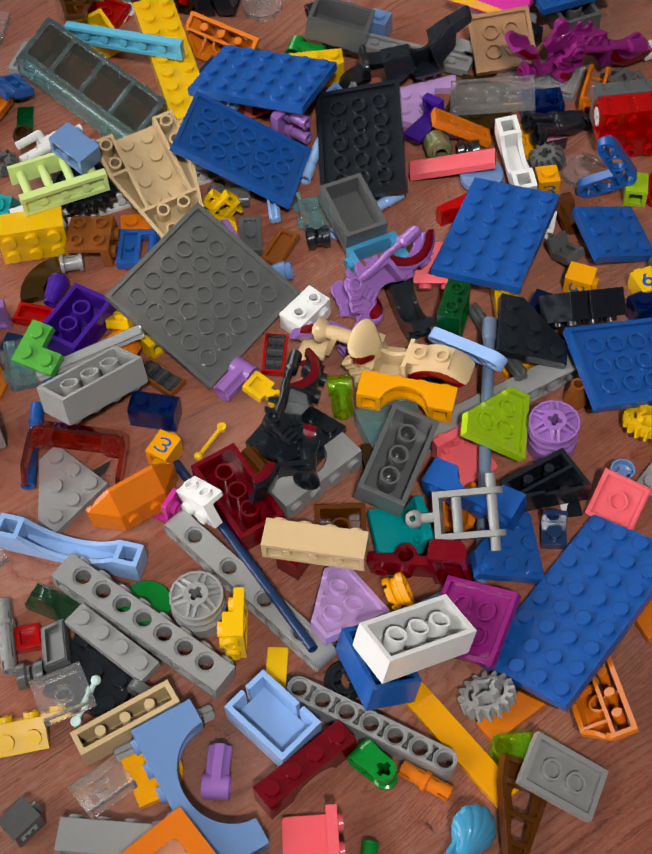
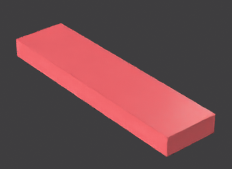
(453, 164)

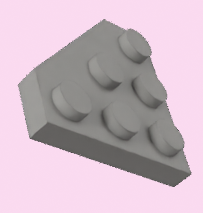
(65, 489)

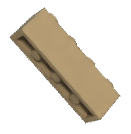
(315, 543)
(114, 728)

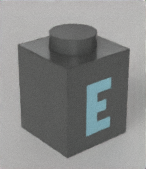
(22, 821)

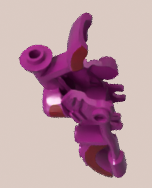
(569, 48)

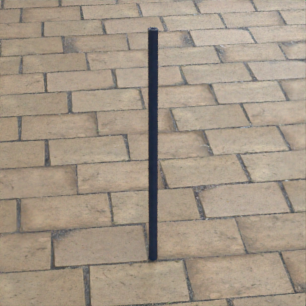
(257, 573)

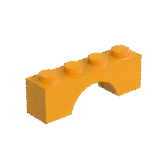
(379, 389)

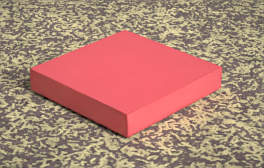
(618, 499)

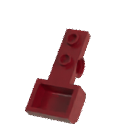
(442, 559)

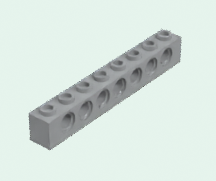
(210, 681)

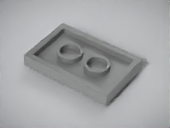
(562, 777)

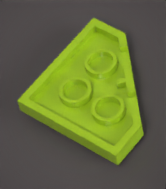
(500, 423)

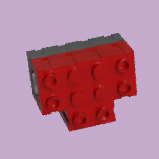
(624, 113)

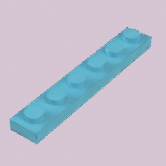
(128, 40)

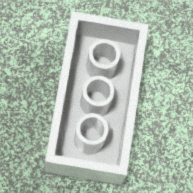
(413, 638)

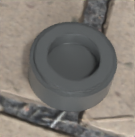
(137, 687)

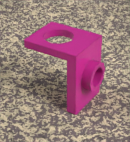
(170, 506)

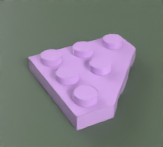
(343, 603)

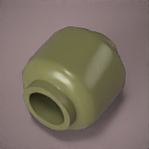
(437, 144)

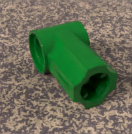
(300, 44)

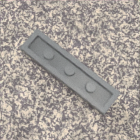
(112, 643)

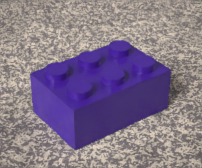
(78, 320)

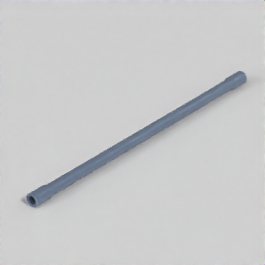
(489, 336)

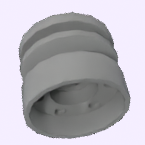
(197, 603)

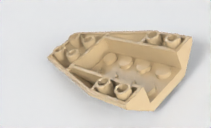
(151, 176)

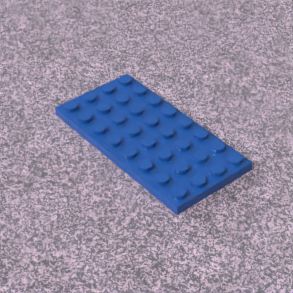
(578, 612)

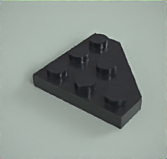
(526, 335)

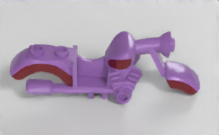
(359, 292)

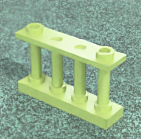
(54, 194)

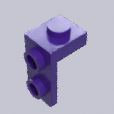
(423, 125)

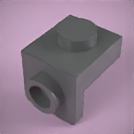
(562, 250)

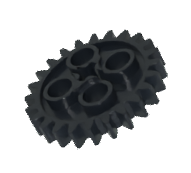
(88, 202)

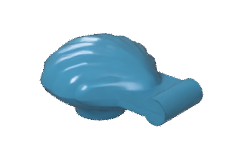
(472, 830)

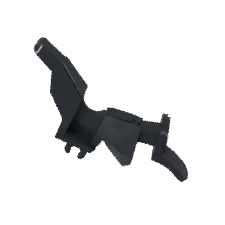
(403, 59)

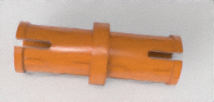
(426, 781)

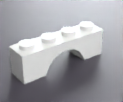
(512, 153)

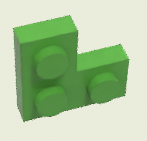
(33, 353)

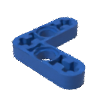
(593, 186)

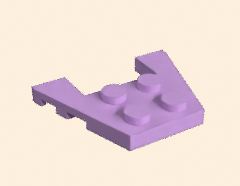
(412, 98)

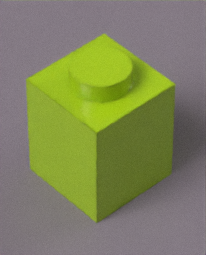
(637, 193)

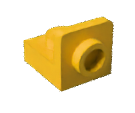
(118, 321)

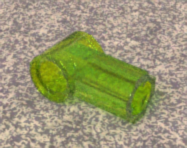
(340, 392)

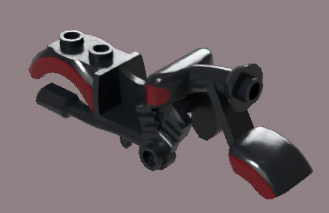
(292, 436)

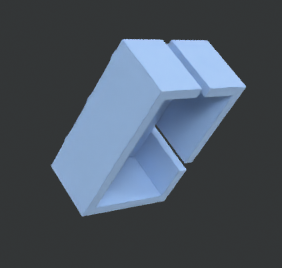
(272, 718)

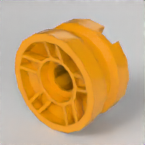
(398, 591)

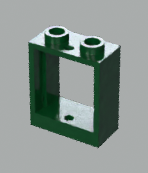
(454, 307)

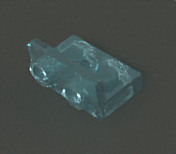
(309, 213)

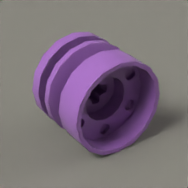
(552, 427)

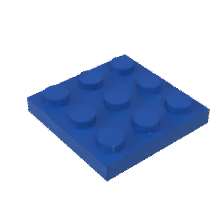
(612, 234)

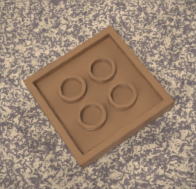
(488, 39)

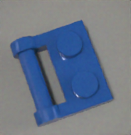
(131, 245)

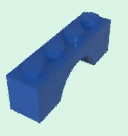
(445, 476)

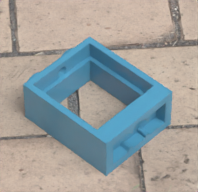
(371, 247)

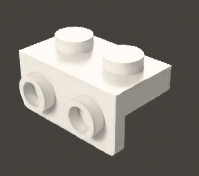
(199, 499)

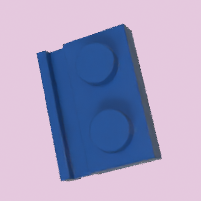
(14, 86)

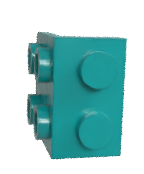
(391, 531)

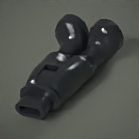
(554, 122)

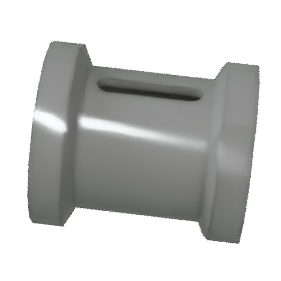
(71, 263)

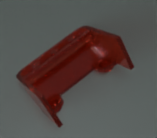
(110, 442)

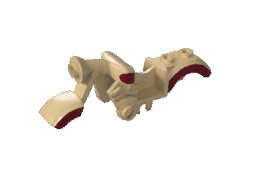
(371, 353)

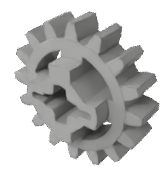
(487, 696)

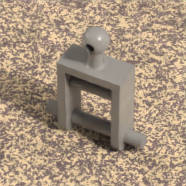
(437, 515)

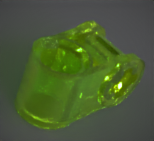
(513, 744)

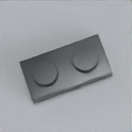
(251, 232)

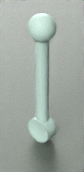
(76, 720)

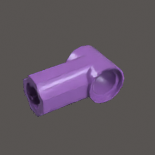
(232, 382)
(217, 780)

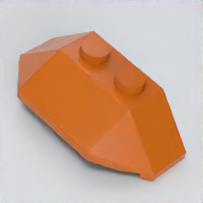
(210, 36)
(134, 498)
(604, 708)

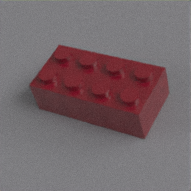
(234, 476)

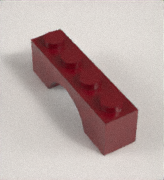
(285, 782)

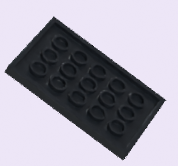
(364, 135)

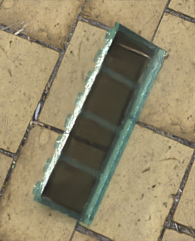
(87, 82)

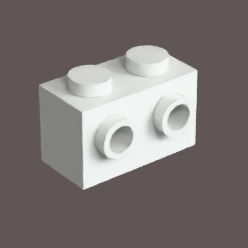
(305, 309)

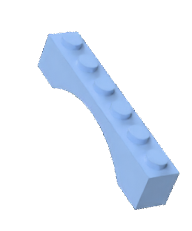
(113, 557)

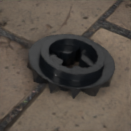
(334, 677)

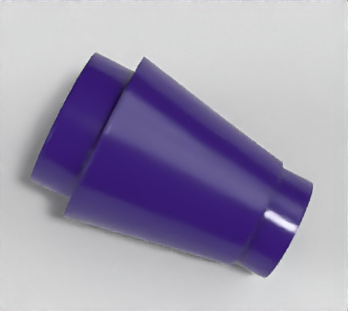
(55, 289)

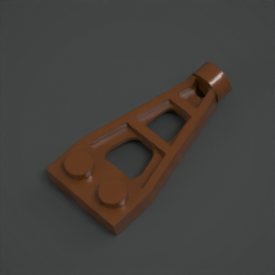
(506, 777)

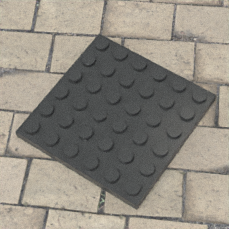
(202, 295)

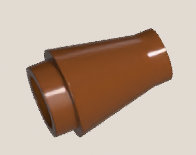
(576, 395)

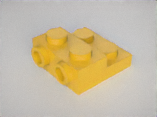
(234, 626)

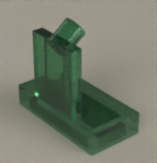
(51, 603)

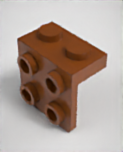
(94, 235)

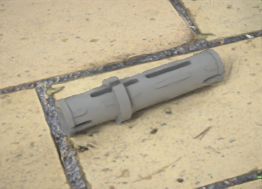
(7, 638)

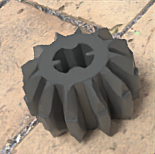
(547, 155)

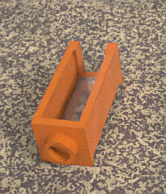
(587, 90)

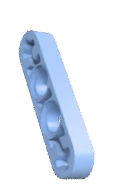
(479, 353)

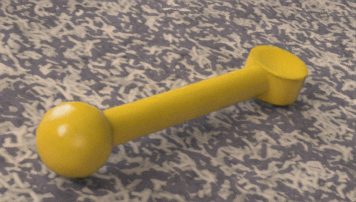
(221, 427)

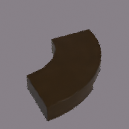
(35, 282)

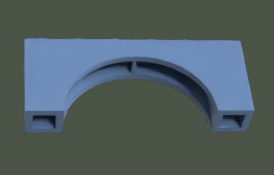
(162, 746)

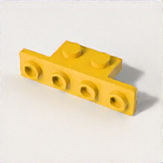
(23, 734)

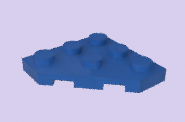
(516, 562)

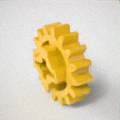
(639, 421)

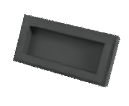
(55, 646)

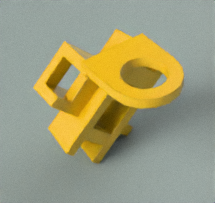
(219, 202)

